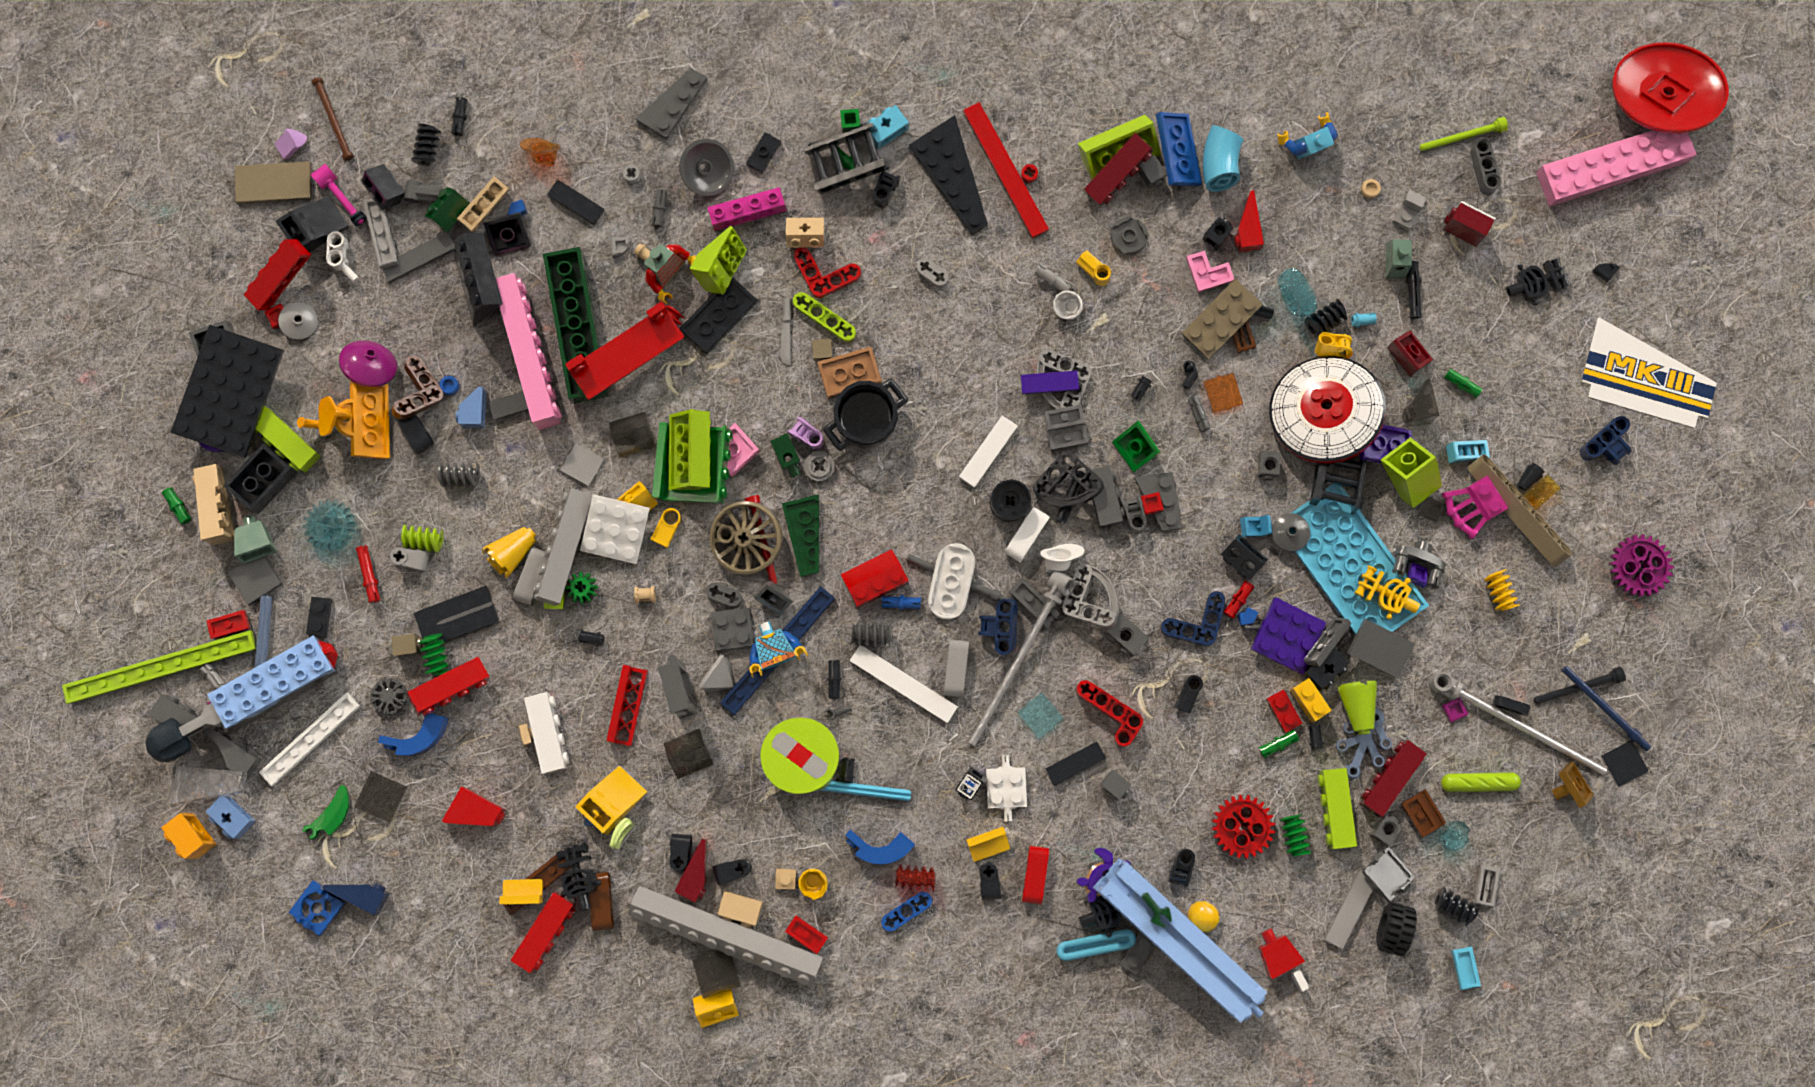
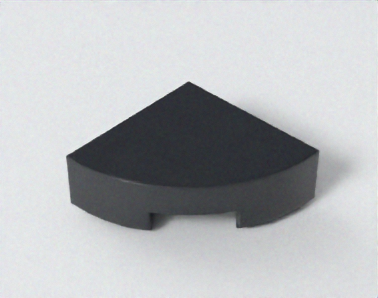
(1606, 270)

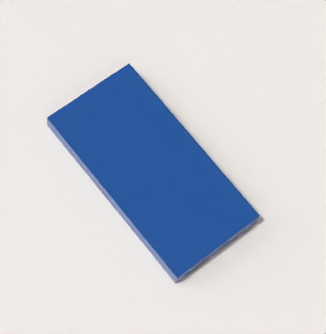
(1178, 149)

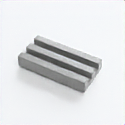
(1482, 868)

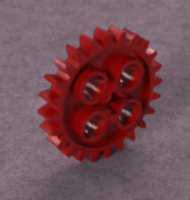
(1257, 815)

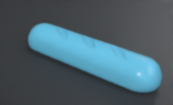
(1096, 945)

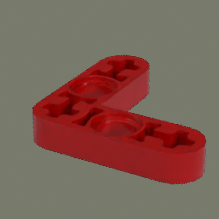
(819, 280)

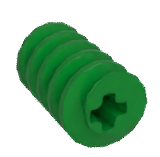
(434, 655)
(1295, 835)

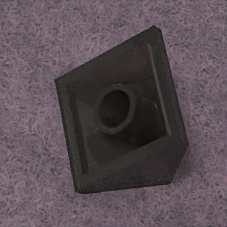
(632, 435)
(688, 754)
(716, 973)

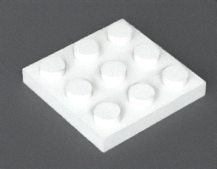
(614, 529)

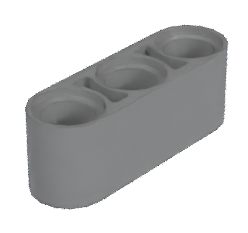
(529, 576)
(956, 668)

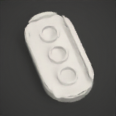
(951, 581)

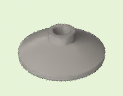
(298, 330)

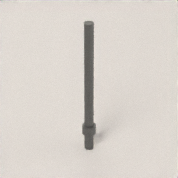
(994, 594)

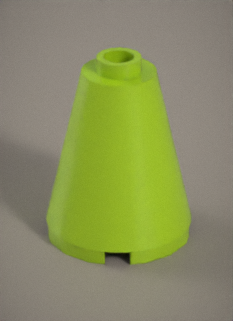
(1360, 704)

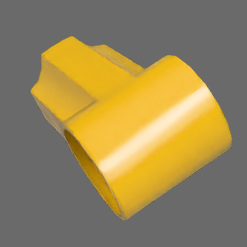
(1093, 266)

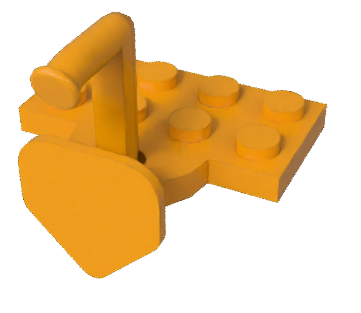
(365, 419)

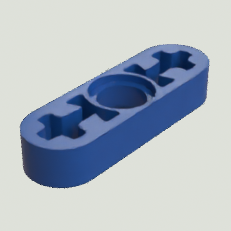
(891, 914)

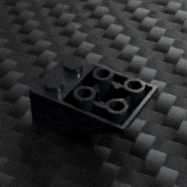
(312, 223)

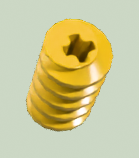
(1501, 591)

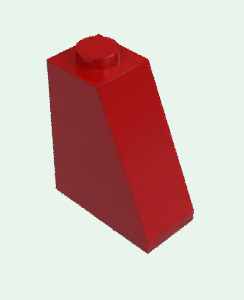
(473, 810)

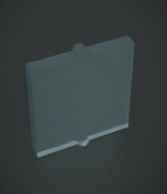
(1040, 715)

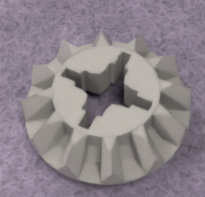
(818, 457)

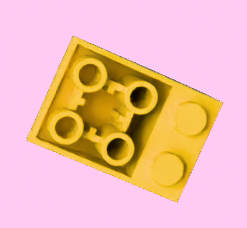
(611, 800)

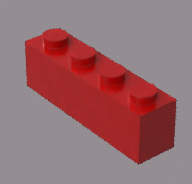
(277, 274)
(448, 686)
(543, 932)

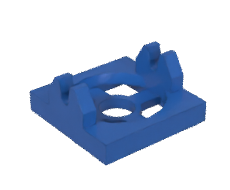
(296, 910)

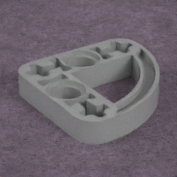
(1083, 381)
(1082, 607)

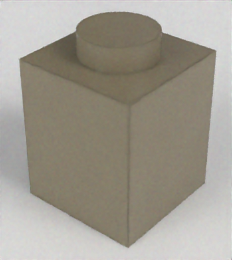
(406, 645)

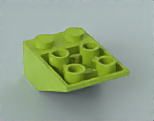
(719, 261)

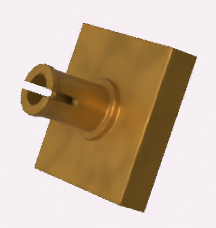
(1573, 784)

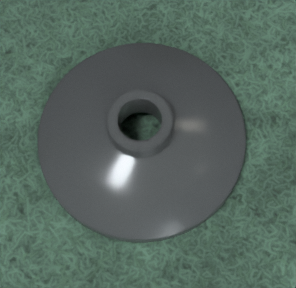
(1281, 534)

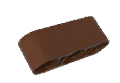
(602, 904)

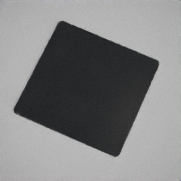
(1625, 763)

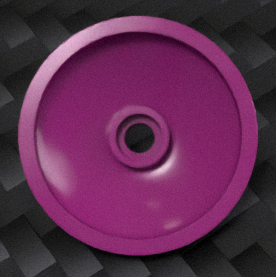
(367, 363)

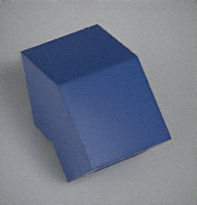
(517, 206)
(1247, 617)

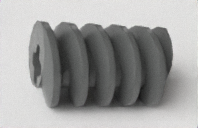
(458, 476)
(871, 634)

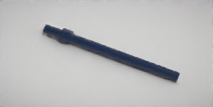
(1633, 734)

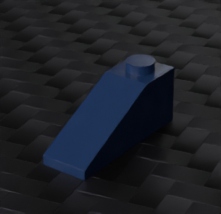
(365, 896)

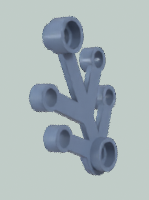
(1365, 741)

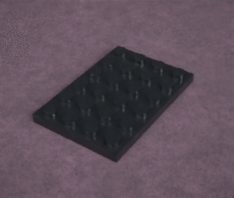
(227, 391)

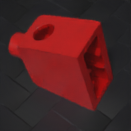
(1278, 954)

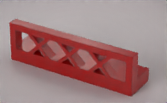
(619, 705)

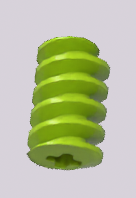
(421, 539)

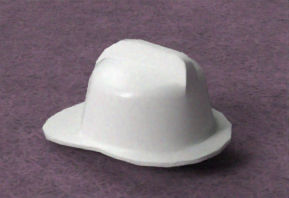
(1061, 556)

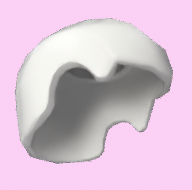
(1068, 305)

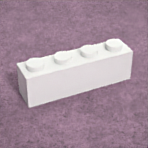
(546, 733)

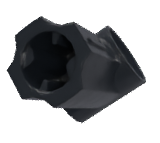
(1187, 695)

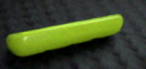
(1481, 782)

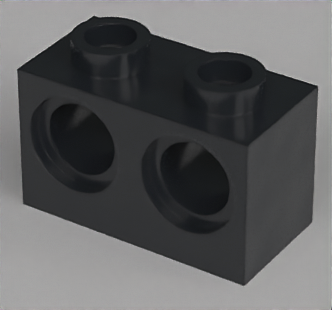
(1247, 553)

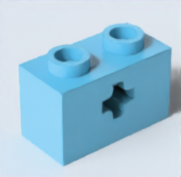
(896, 122)

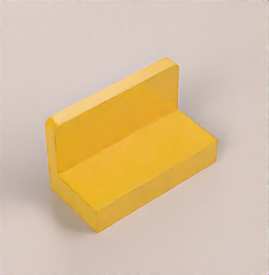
(638, 495)
(988, 844)
(522, 891)
(715, 1008)

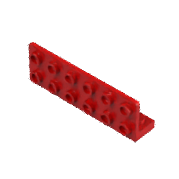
(625, 352)

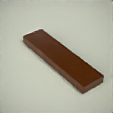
(548, 873)

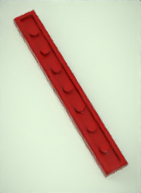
(1005, 170)

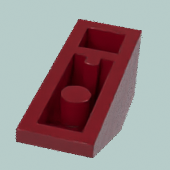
(694, 878)

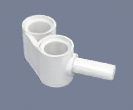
(339, 251)

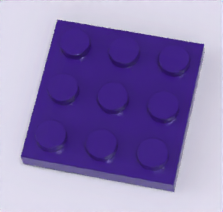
(1287, 635)

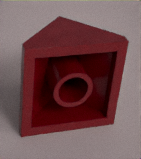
(1409, 353)

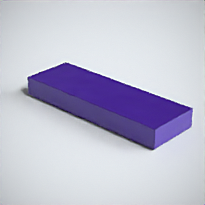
(1049, 382)

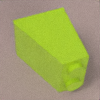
(1412, 472)

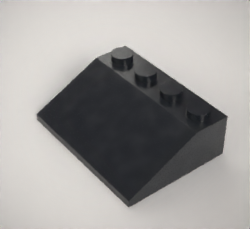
(476, 275)

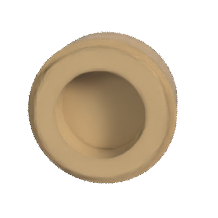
(1370, 188)

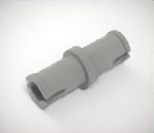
(1053, 278)

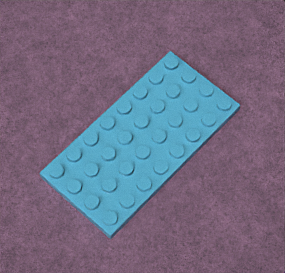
(1339, 554)

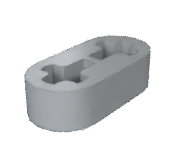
(935, 269)

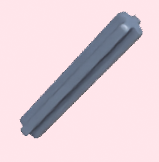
(263, 630)

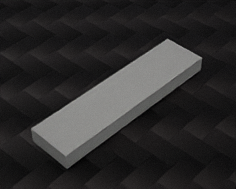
(380, 234)
(1349, 911)

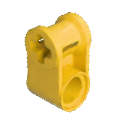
(1333, 345)

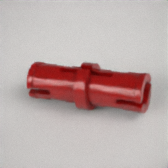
(1239, 599)

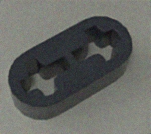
(1511, 705)

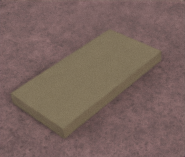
(273, 182)

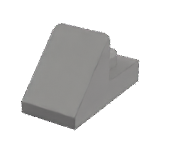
(1409, 209)

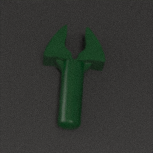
(1156, 910)

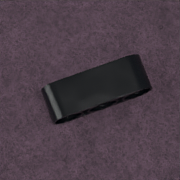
(415, 432)

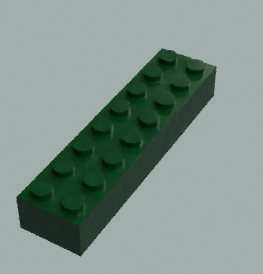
(572, 312)

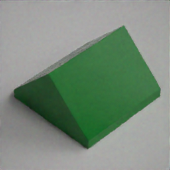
(1136, 446)

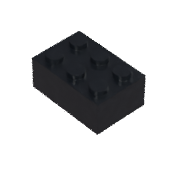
(260, 479)

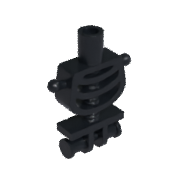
(1529, 284)
(573, 858)
(1093, 917)

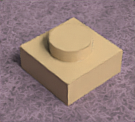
(526, 734)
(785, 879)

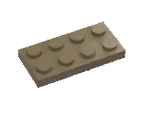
(1222, 319)

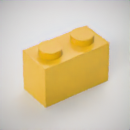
(1310, 700)

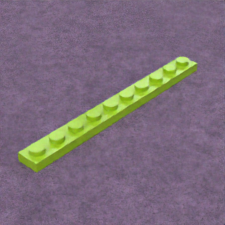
(159, 667)

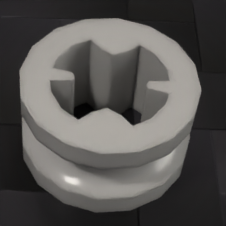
(631, 168)

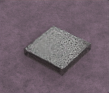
(380, 796)

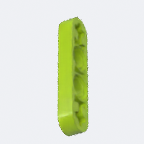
(822, 319)

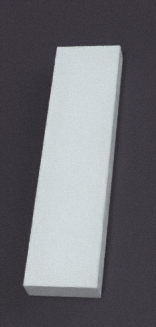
(988, 451)

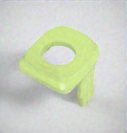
(620, 832)

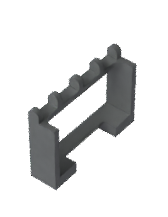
(677, 688)

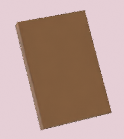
(848, 369)

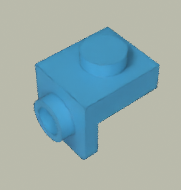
(1256, 526)

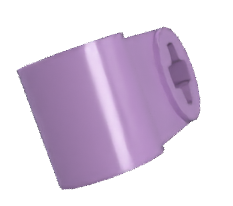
(804, 432)

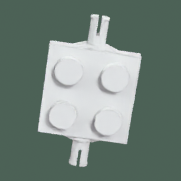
(1006, 787)

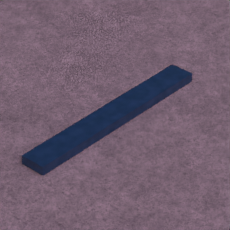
(797, 627)

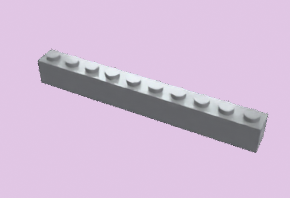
(725, 936)

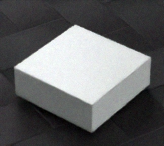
(1299, 980)

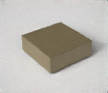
(822, 349)

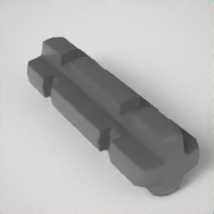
(1199, 413)

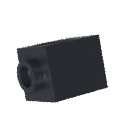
(1214, 239)

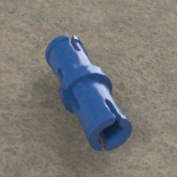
(901, 602)

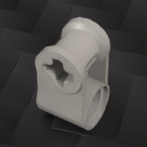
(413, 559)

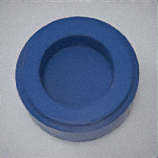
(449, 385)

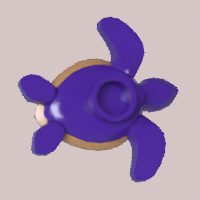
(1097, 872)

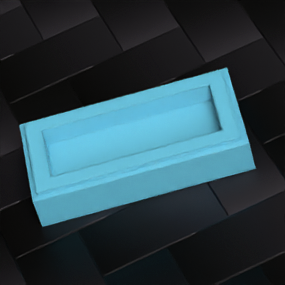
(1466, 968)

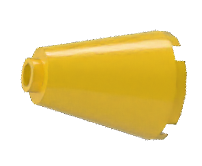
(509, 550)

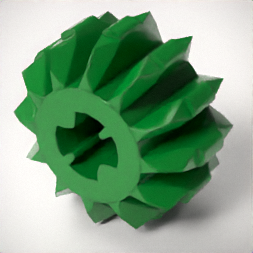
(578, 595)

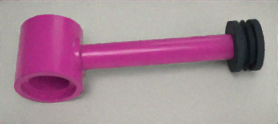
(326, 178)

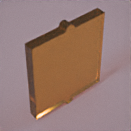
(1223, 392)

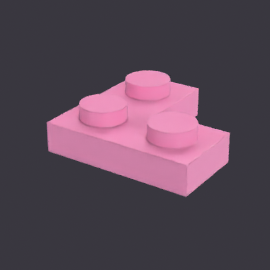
(1205, 276)

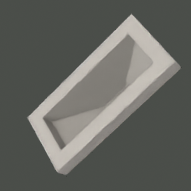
(718, 677)

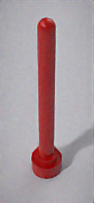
(766, 554)

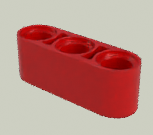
(1035, 875)

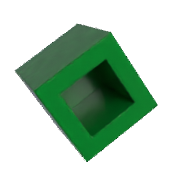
(849, 119)

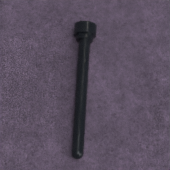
(1616, 675)

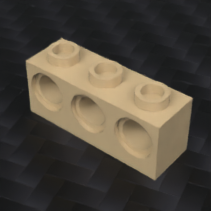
(483, 204)

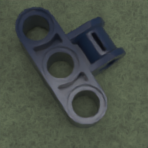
(1614, 444)
(992, 626)

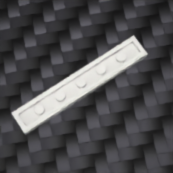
(903, 683)
(309, 739)

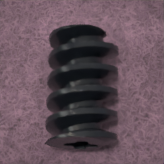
(425, 144)
(1322, 318)
(1456, 906)

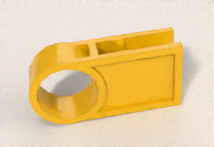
(664, 532)

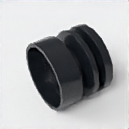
(1010, 489)

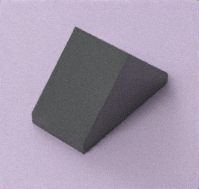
(773, 597)

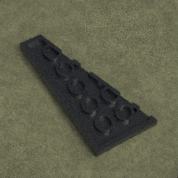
(948, 166)

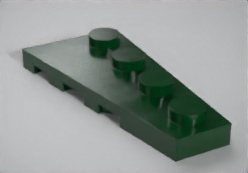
(803, 527)

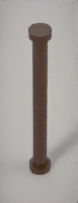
(317, 82)

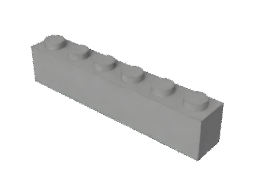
(562, 546)

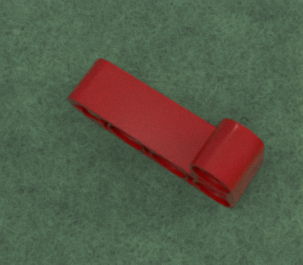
(1106, 709)

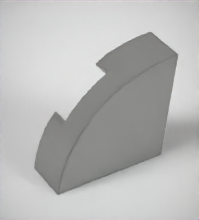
(620, 245)

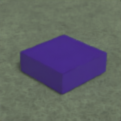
(1417, 574)

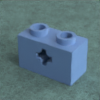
(240, 818)

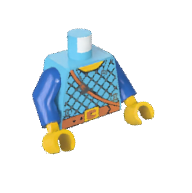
(1312, 142)
(773, 649)

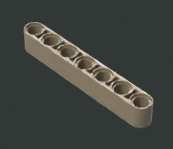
(1522, 512)

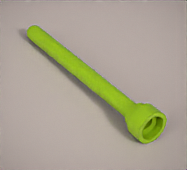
(1499, 125)

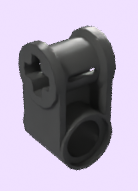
(1134, 511)

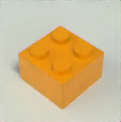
(188, 836)

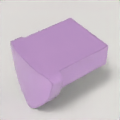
(290, 142)

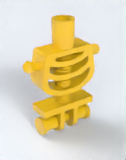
(1404, 602)

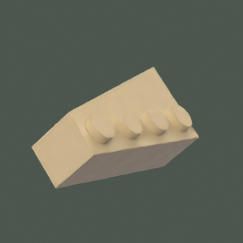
(213, 505)

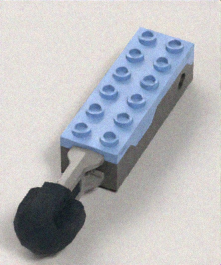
(249, 696)

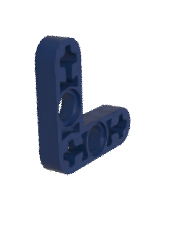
(1205, 627)

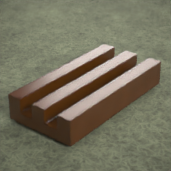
(1239, 349)

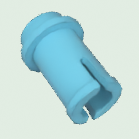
(1363, 319)

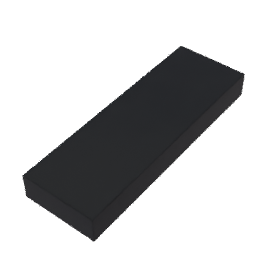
(575, 202)
(1075, 763)

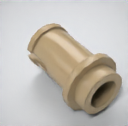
(642, 252)

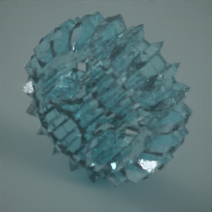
(1297, 292)
(313, 520)

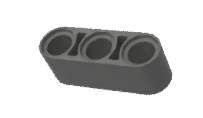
(1488, 158)

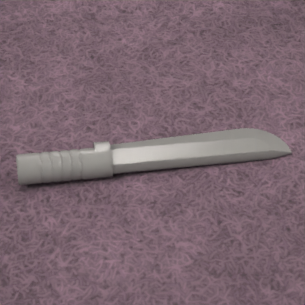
(785, 352)

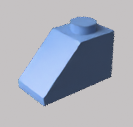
(472, 410)

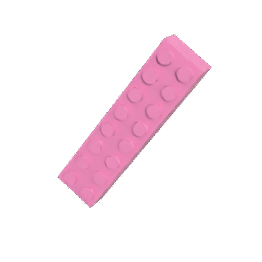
(1613, 165)
(526, 352)

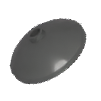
(718, 167)

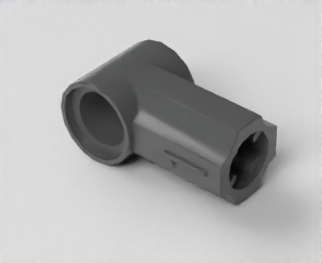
(417, 192)

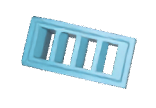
(1456, 455)

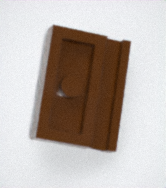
(1423, 813)

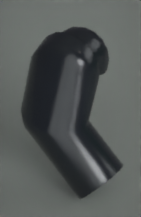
(1191, 374)

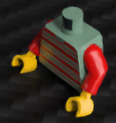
(663, 266)

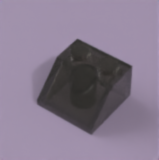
(1421, 407)

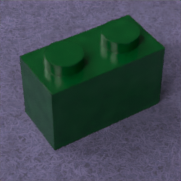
(446, 209)

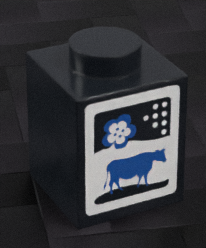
(970, 783)

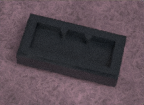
(763, 152)

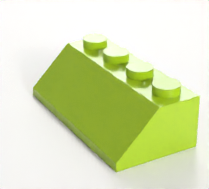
(1101, 148)
(689, 450)

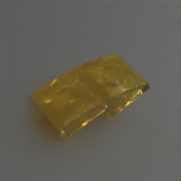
(1541, 491)

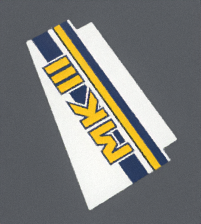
(1644, 379)

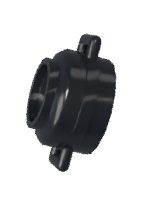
(865, 414)

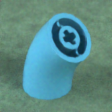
(1221, 159)

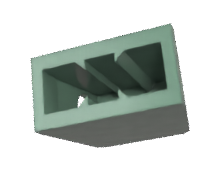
(1398, 255)
(252, 541)

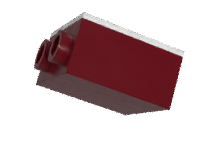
(1468, 223)

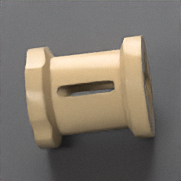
(644, 594)

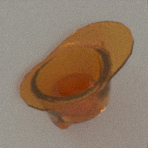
(541, 150)

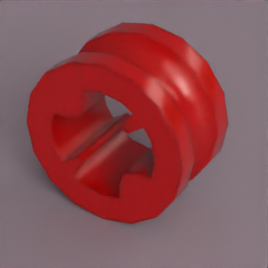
(1032, 168)

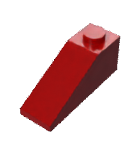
(1249, 231)

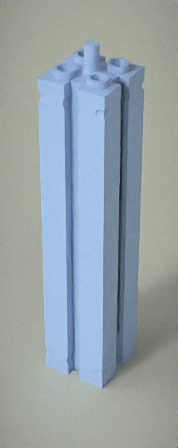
(1182, 942)

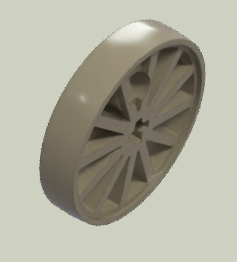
(747, 529)

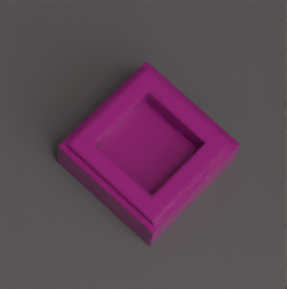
(1454, 710)

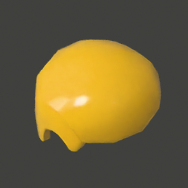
(813, 883)
(1204, 916)

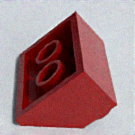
(875, 578)

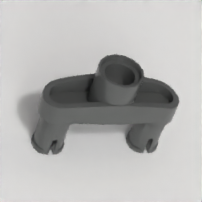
(1422, 556)

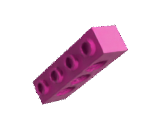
(746, 209)

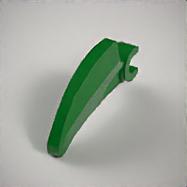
(332, 816)

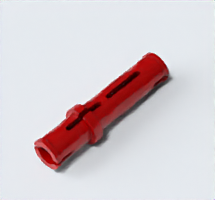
(370, 582)

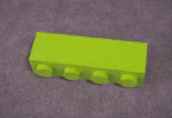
(286, 441)
(1337, 808)

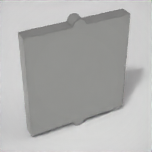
(582, 465)

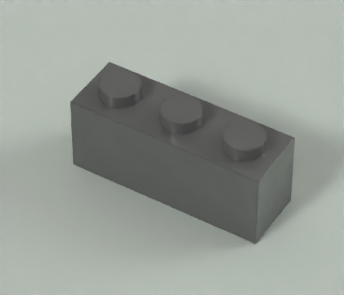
(1106, 503)

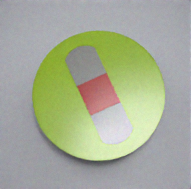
(799, 756)

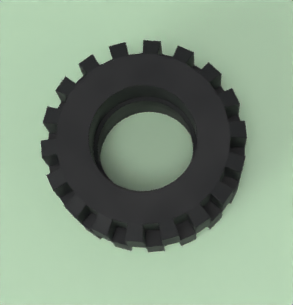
(1396, 929)

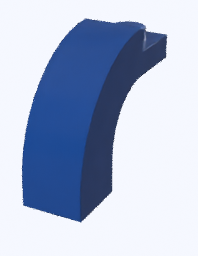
(428, 736)
(880, 855)

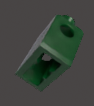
(781, 446)

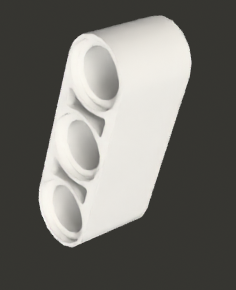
(1026, 534)

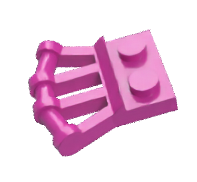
(1486, 499)

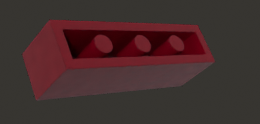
(1119, 169)
(1392, 778)

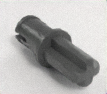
(659, 208)

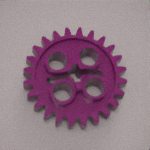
(1655, 576)

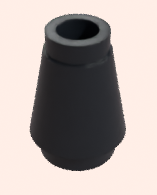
(1530, 476)

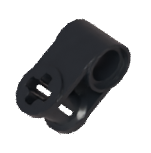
(885, 185)
(680, 847)
(1181, 868)
(728, 871)
(989, 885)

